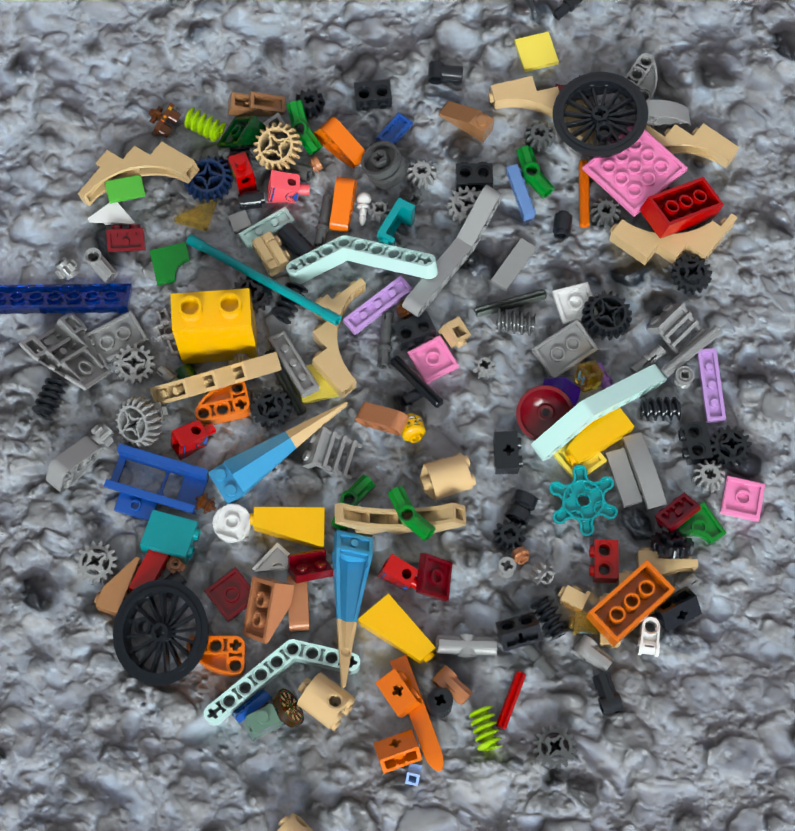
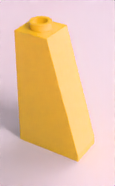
(598, 437)
(292, 524)
(396, 628)

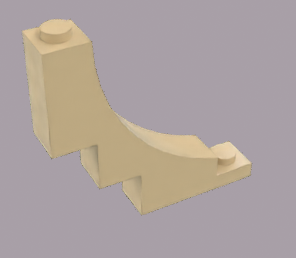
(523, 94)
(644, 244)
(216, 378)

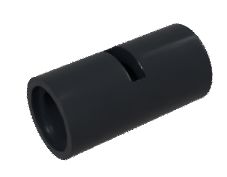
(294, 240)

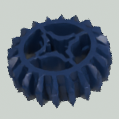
(221, 181)

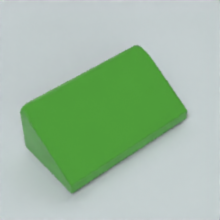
(124, 189)

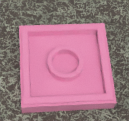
(433, 359)
(742, 498)

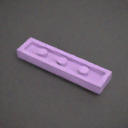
(377, 305)
(711, 386)

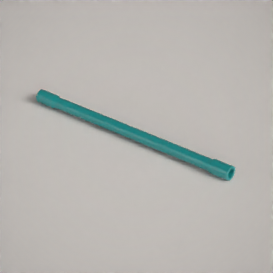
(325, 313)

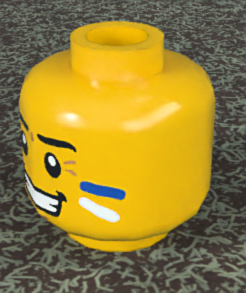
(414, 429)

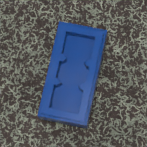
(395, 129)
(134, 506)
(251, 705)

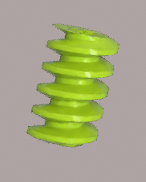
(203, 125)
(484, 729)

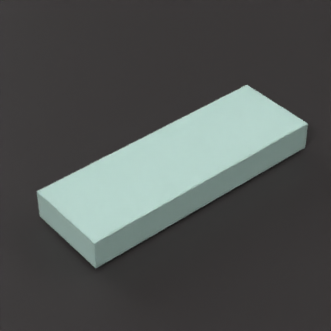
(271, 223)

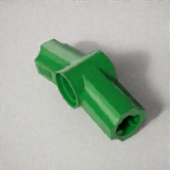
(297, 117)
(538, 180)
(358, 492)
(416, 523)

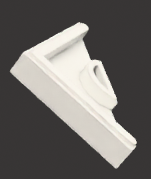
(111, 215)
(274, 560)

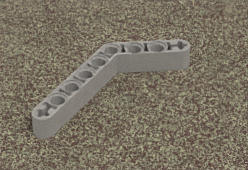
(456, 253)

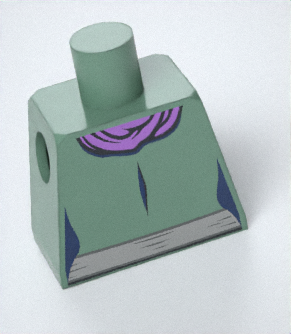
(263, 722)

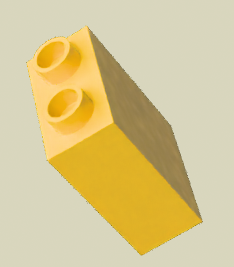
(214, 325)

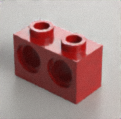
(608, 561)

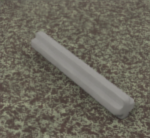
(691, 350)

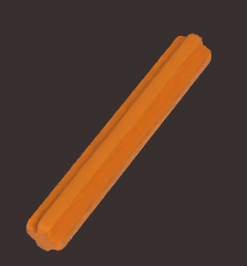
(584, 203)

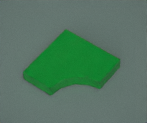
(167, 262)
(703, 525)

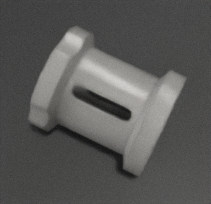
(512, 566)

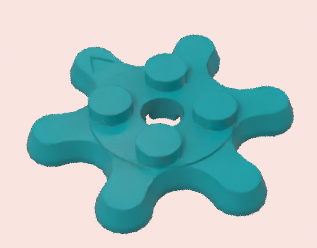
(583, 487)

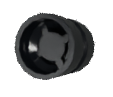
(522, 504)

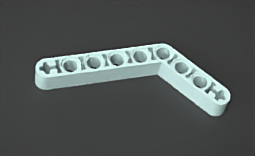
(364, 252)
(595, 408)
(272, 673)

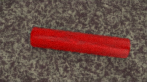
(511, 699)

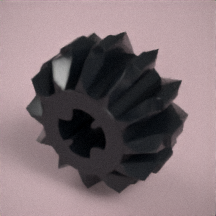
(312, 102)
(502, 532)

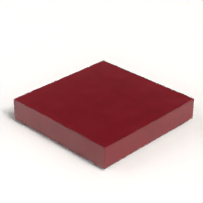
(434, 577)
(230, 594)

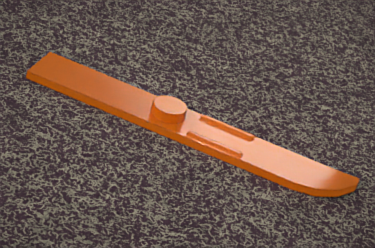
(421, 720)

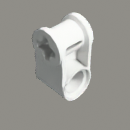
(649, 641)

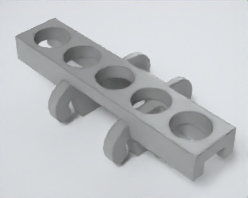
(164, 322)

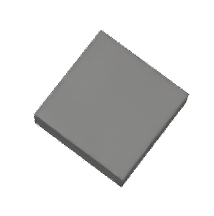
(239, 221)

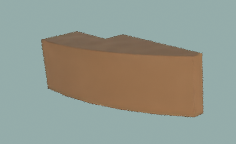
(256, 104)

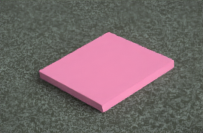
(636, 172)

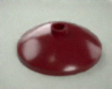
(530, 406)

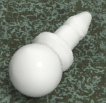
(363, 200)

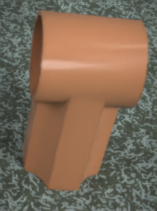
(448, 679)

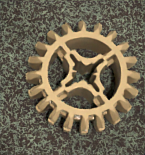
(269, 135)

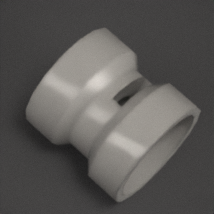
(684, 381)

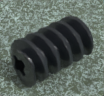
(285, 306)
(48, 398)
(660, 408)
(549, 618)
(434, 697)

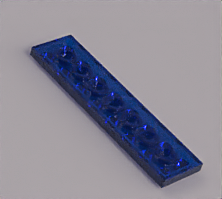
(65, 298)

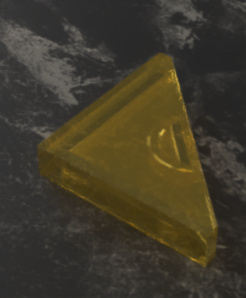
(198, 217)

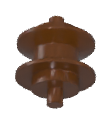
(403, 313)
(205, 503)

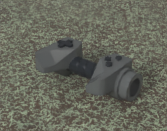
(224, 153)

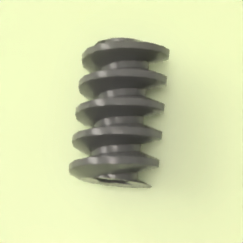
(515, 322)

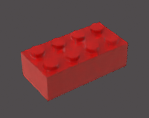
(681, 207)

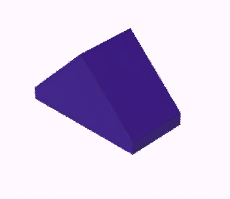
(565, 385)

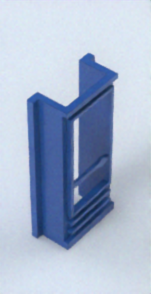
(193, 483)

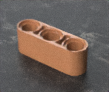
(381, 418)
(299, 608)

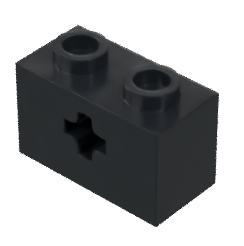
(507, 463)
(678, 609)

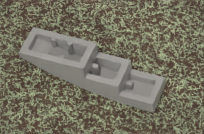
(644, 470)

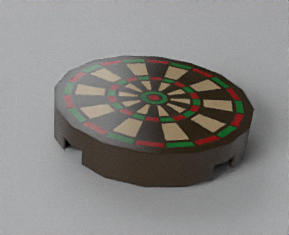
(288, 710)

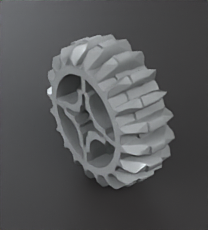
(138, 422)

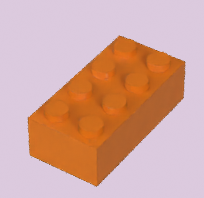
(630, 603)

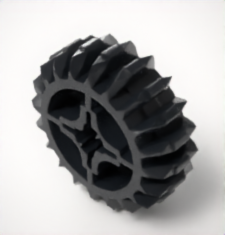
(602, 302)

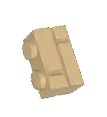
(270, 253)

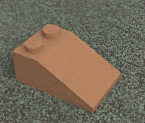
(266, 607)

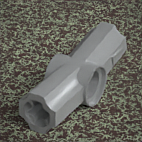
(466, 645)

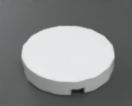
(232, 523)

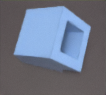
(413, 774)

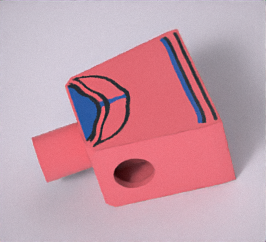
(285, 187)

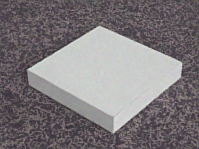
(571, 301)

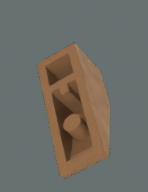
(468, 119)
(117, 589)

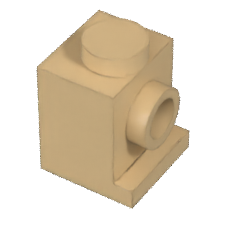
(455, 333)
(573, 597)

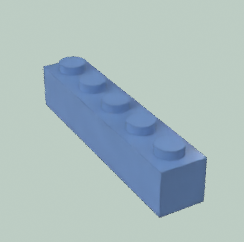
(520, 192)

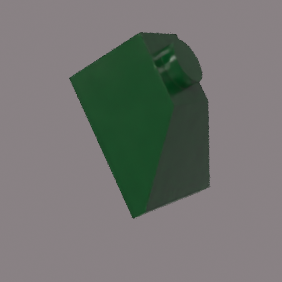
(242, 132)

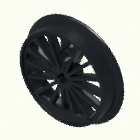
(600, 84)
(162, 642)

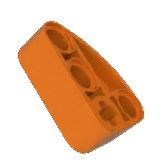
(340, 142)
(343, 204)
(227, 399)
(221, 660)

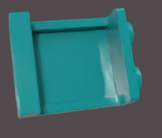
(400, 213)
(170, 535)

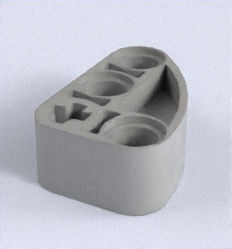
(647, 76)
(665, 114)
(72, 463)

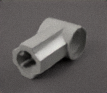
(100, 266)
(589, 651)

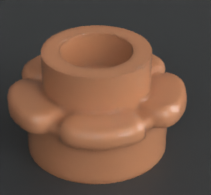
(316, 164)
(520, 555)
(170, 565)

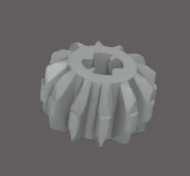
(421, 173)
(715, 475)

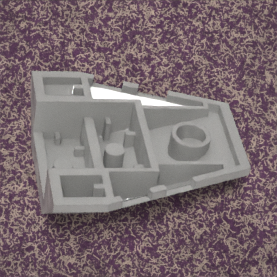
(67, 353)

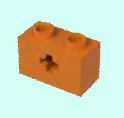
(401, 704)
(397, 751)

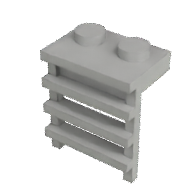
(670, 320)
(320, 449)

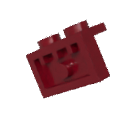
(125, 239)
(677, 512)
(309, 565)

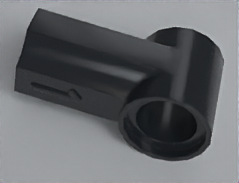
(442, 73)
(608, 699)

